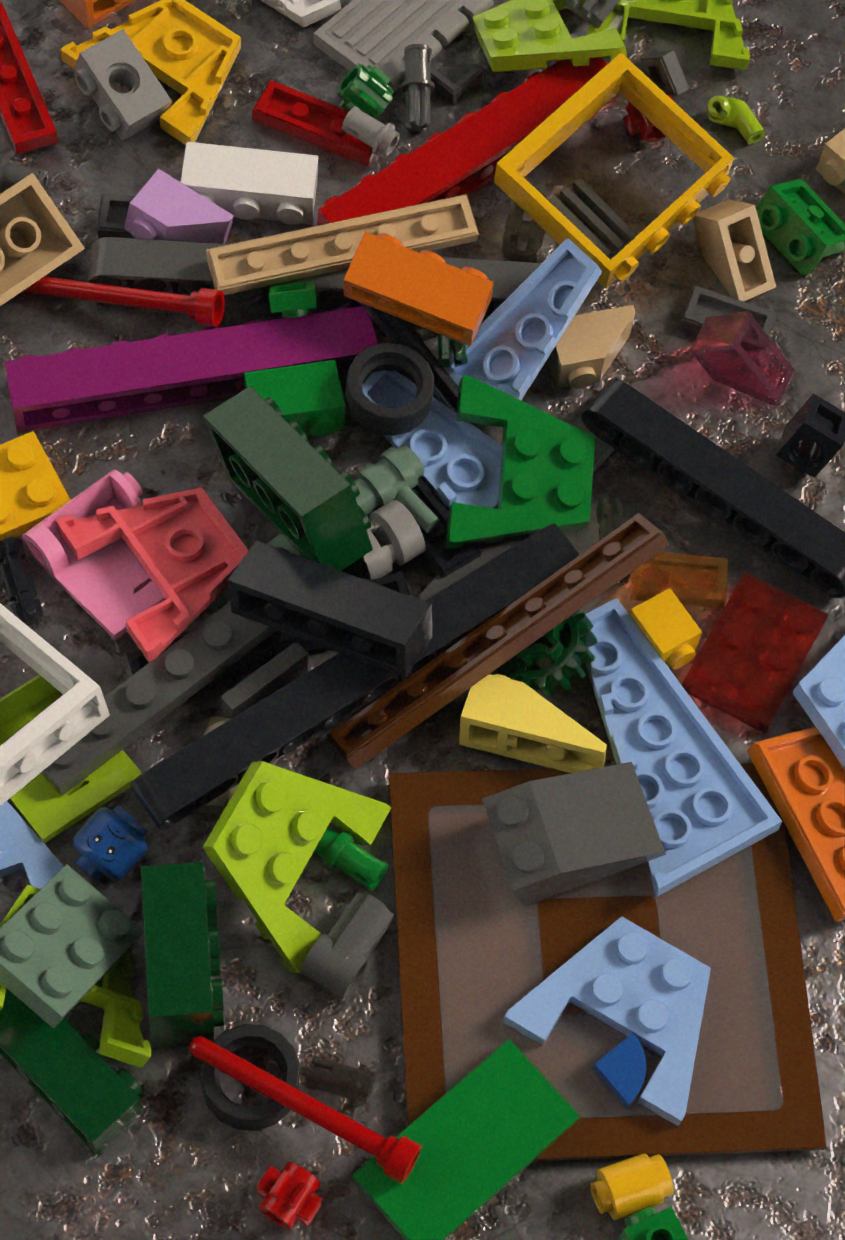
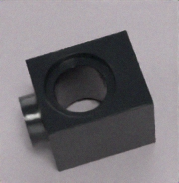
(813, 436)

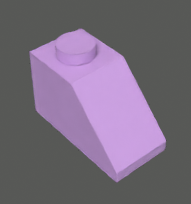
(175, 213)

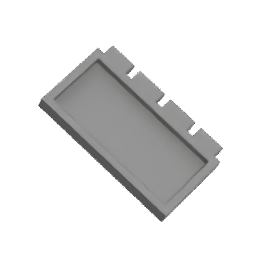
(381, 29)

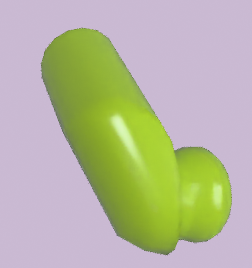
(735, 114)

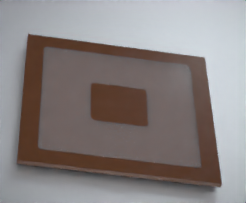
(478, 951)

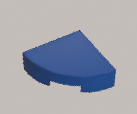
(623, 1070)

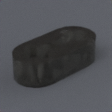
(518, 227)

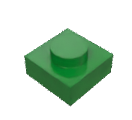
(293, 298)

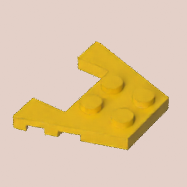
(182, 51)

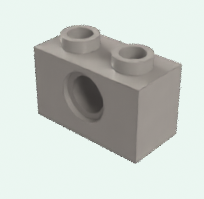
(120, 61)

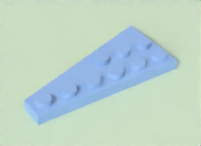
(687, 773)

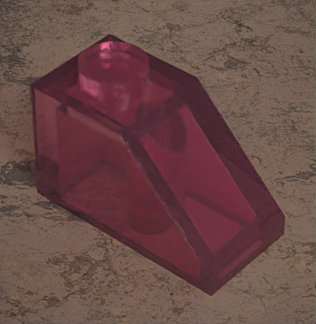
(742, 357)

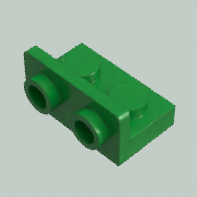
(800, 225)

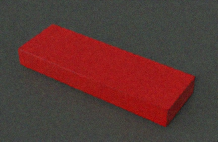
(309, 121)

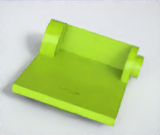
(38, 800)

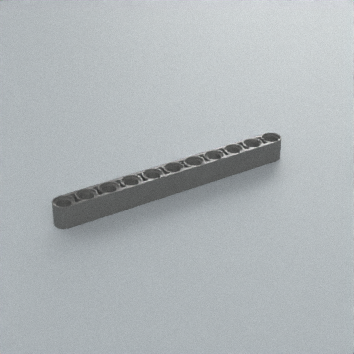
(183, 268)

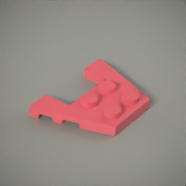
(179, 544)

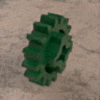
(554, 656)

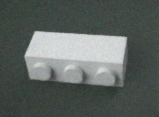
(253, 181)

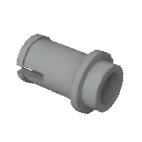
(371, 131)

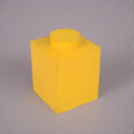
(668, 628)

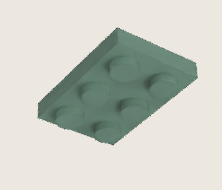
(62, 945)

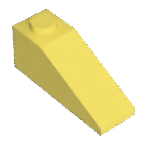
(523, 725)

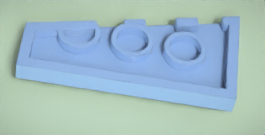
(529, 323)

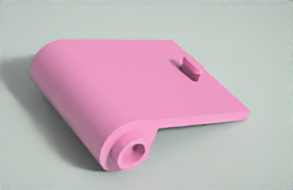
(108, 581)

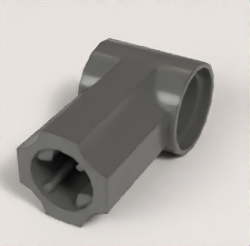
(342, 955)

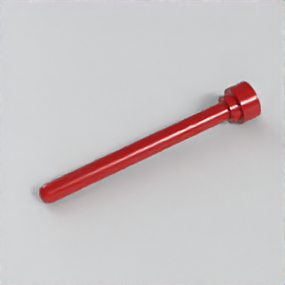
(203, 306)
(392, 1154)

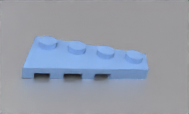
(456, 456)

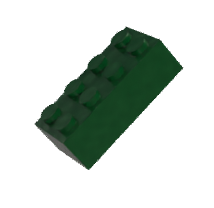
(290, 480)

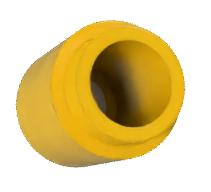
(632, 1185)

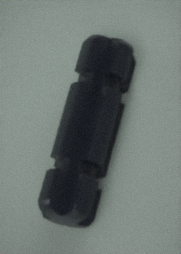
(19, 581)

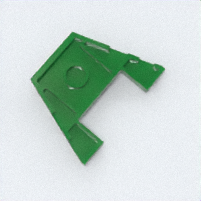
(542, 470)

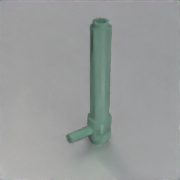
(378, 485)

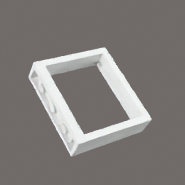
(60, 724)

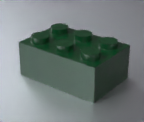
(181, 954)

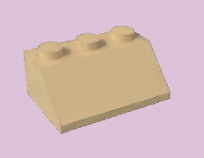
(31, 237)

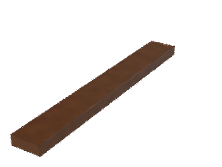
(497, 640)

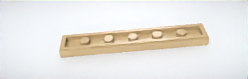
(333, 245)

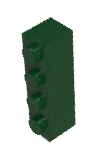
(69, 1074)

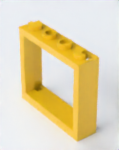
(615, 78)

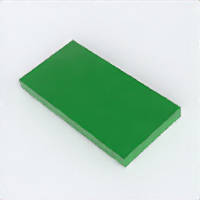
(471, 1146)

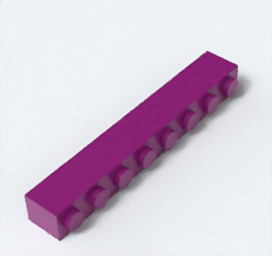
(176, 368)

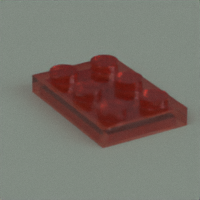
(754, 652)

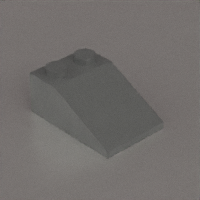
(572, 830)

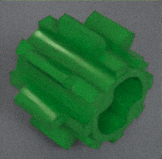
(365, 89)

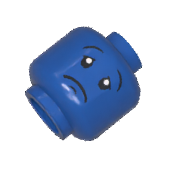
(110, 844)

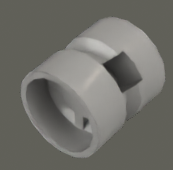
(394, 540)

